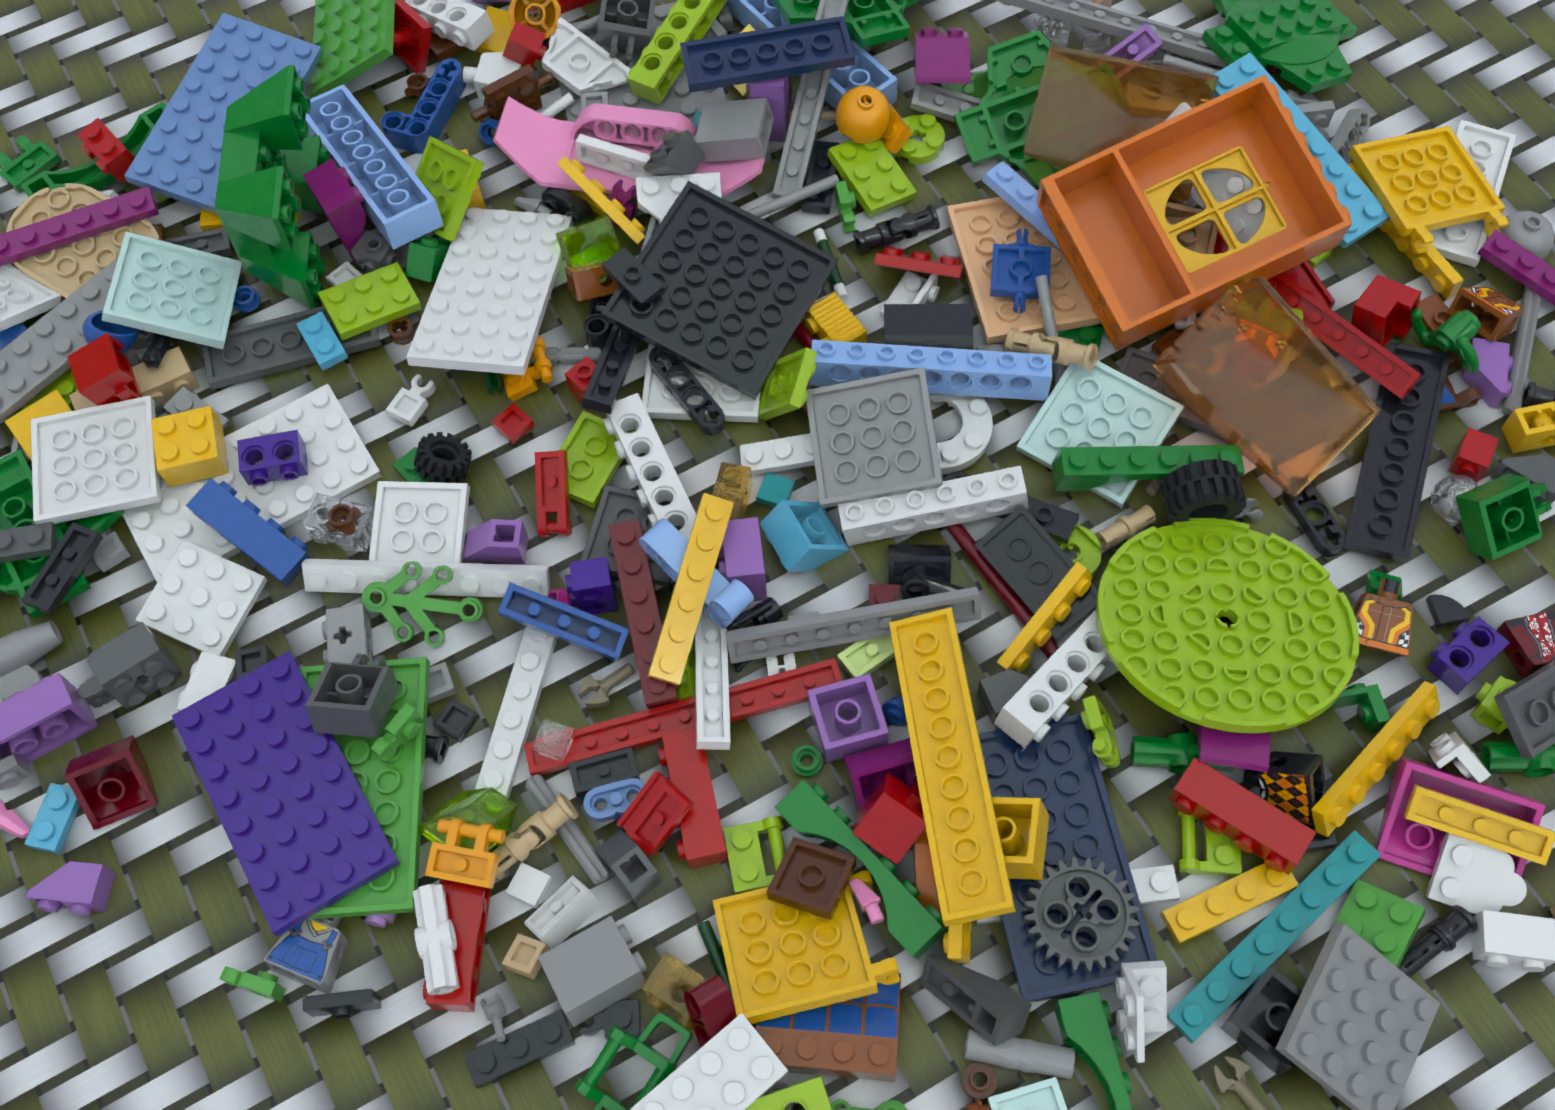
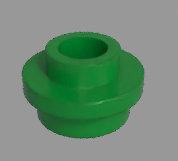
(806, 751)

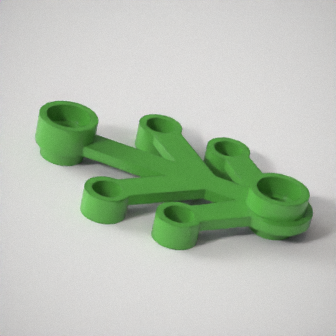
(417, 602)

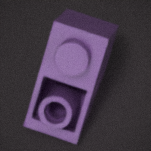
(1493, 371)
(497, 542)
(76, 887)

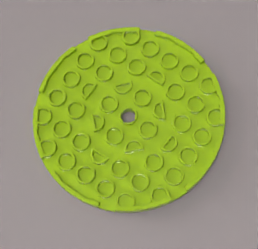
(1265, 672)

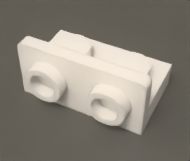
(913, 290)
(1453, 748)

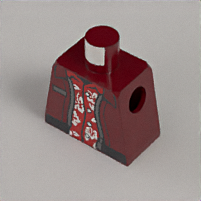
(1530, 641)

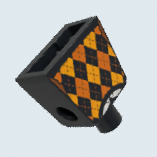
(1292, 783)

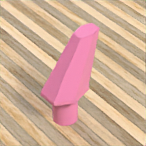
(12, 822)
(867, 900)

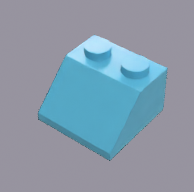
(803, 535)

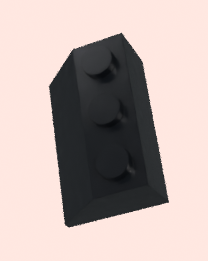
(929, 325)

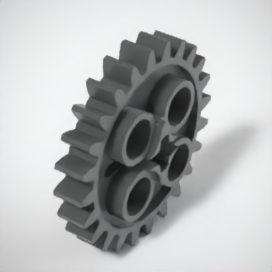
(1106, 934)

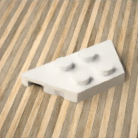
(581, 62)

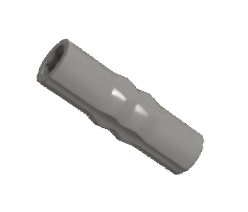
(1022, 1055)

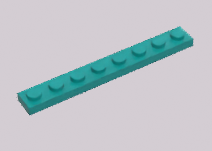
(1272, 936)

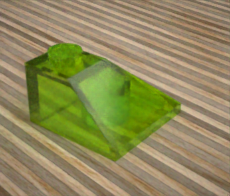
(588, 242)
(474, 807)

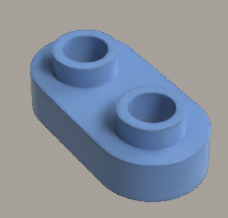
(615, 796)

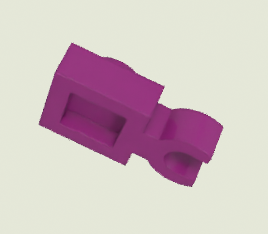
(624, 199)

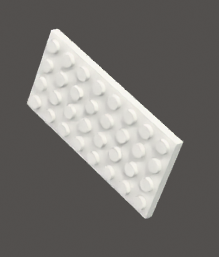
(491, 293)
(335, 463)

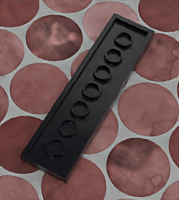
(1397, 459)

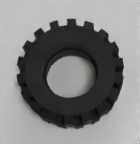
(1203, 491)

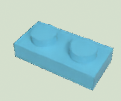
(322, 341)
(53, 819)

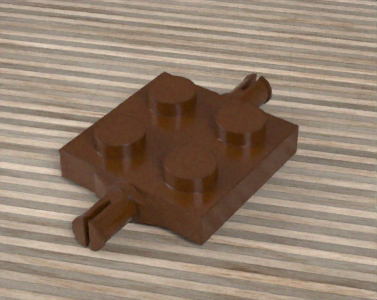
(518, 85)

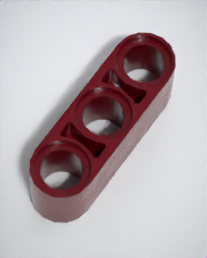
(709, 1008)

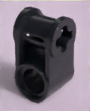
(596, 328)

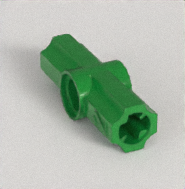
(1171, 752)
(1506, 758)

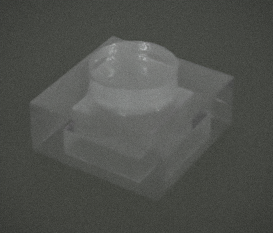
(553, 740)

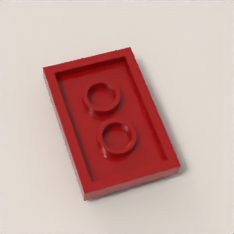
(919, 262)

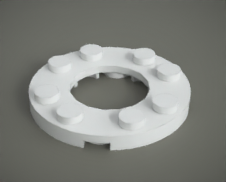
(973, 437)

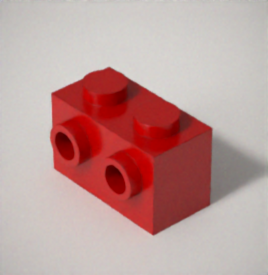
(104, 145)

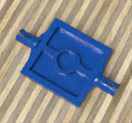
(1016, 268)

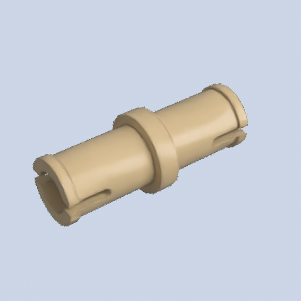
(1126, 527)

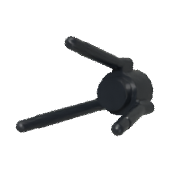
(762, 613)

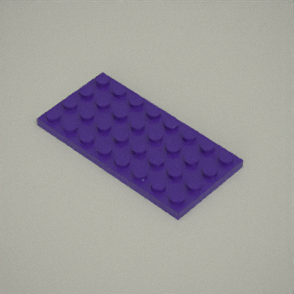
(284, 794)

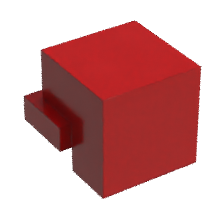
(1385, 309)
(103, 372)
(891, 818)

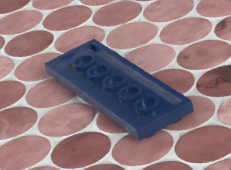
(767, 54)

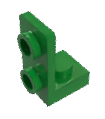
(1370, 703)

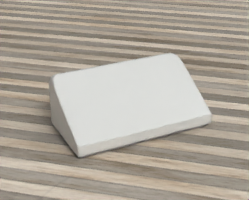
(562, 913)

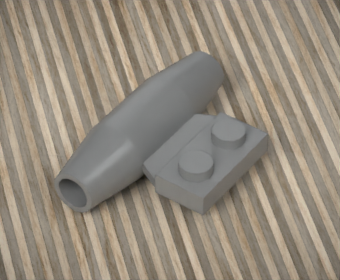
(21, 650)

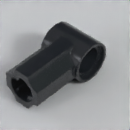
(930, 584)

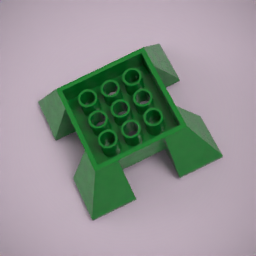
(265, 189)

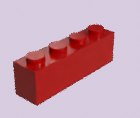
(1242, 817)
(701, 827)
(469, 913)

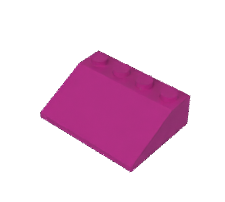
(1418, 844)

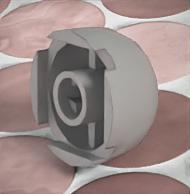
(1531, 232)

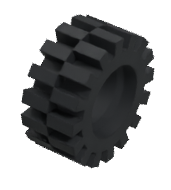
(443, 447)

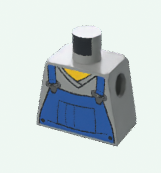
(310, 953)

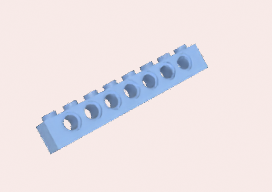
(947, 369)

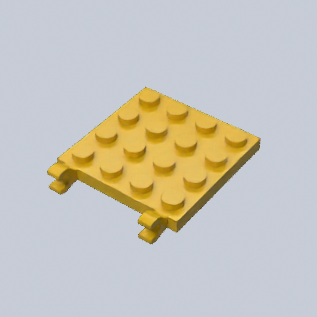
(1428, 184)
(795, 960)

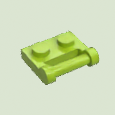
(1220, 852)
(746, 855)

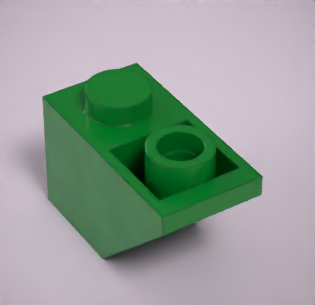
(426, 257)

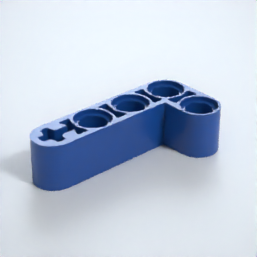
(430, 112)

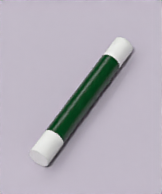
(835, 277)

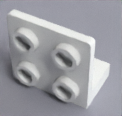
(1142, 1003)

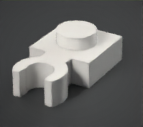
(411, 403)

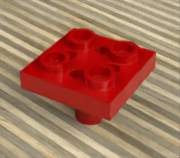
(411, 37)

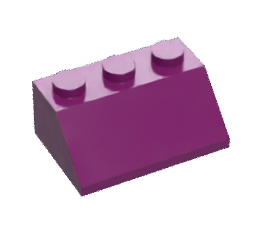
(869, 768)

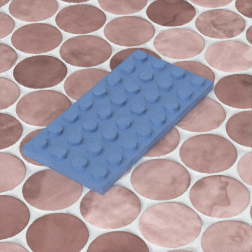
(187, 140)

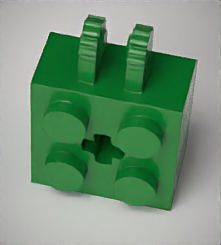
(1502, 515)

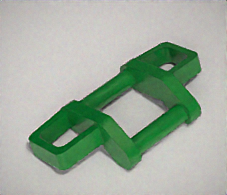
(618, 1036)

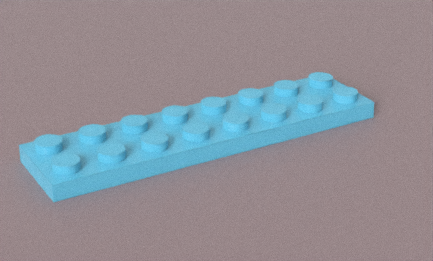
(1351, 191)

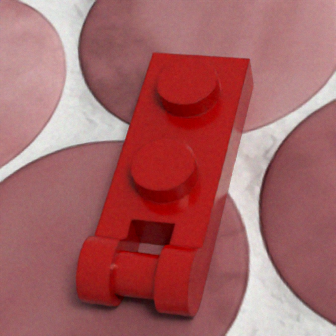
(552, 493)

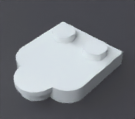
(1474, 876)

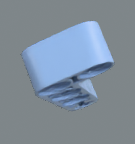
(667, 549)

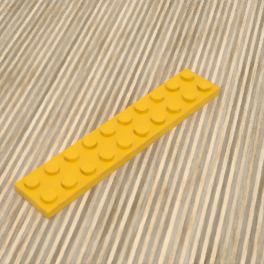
(950, 770)

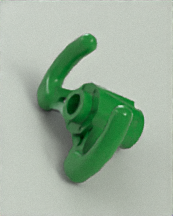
(1451, 336)

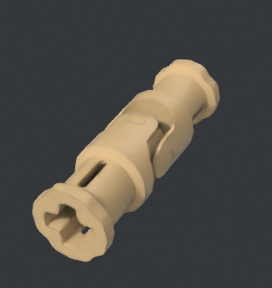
(1061, 349)
(527, 837)

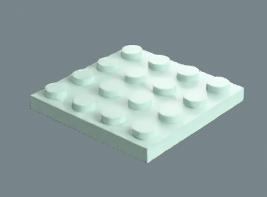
(172, 290)
(1099, 411)

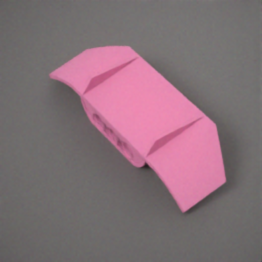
(541, 142)

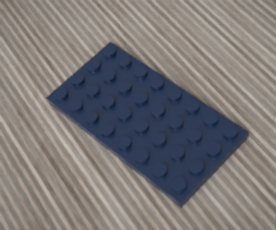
(1081, 826)

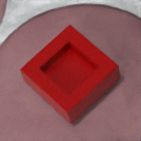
(513, 423)

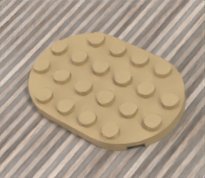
(76, 263)

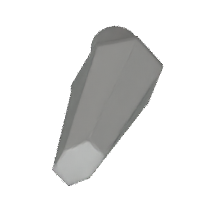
(531, 205)

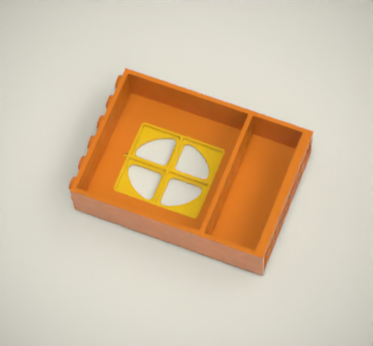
(1114, 206)

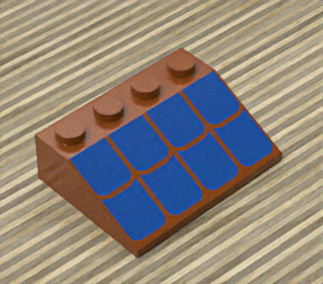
(842, 1038)

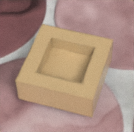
(523, 956)

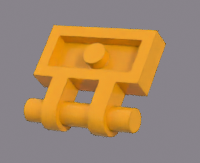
(522, 385)
(464, 864)

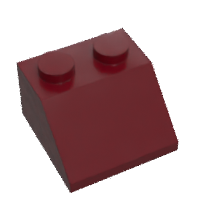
(112, 782)

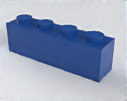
(248, 531)
(563, 622)

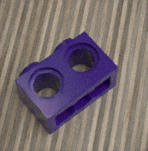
(272, 451)
(592, 586)
(1469, 656)

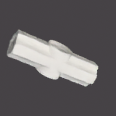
(435, 939)

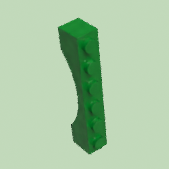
(90, 173)
(1098, 466)
(907, 918)
(1086, 1029)

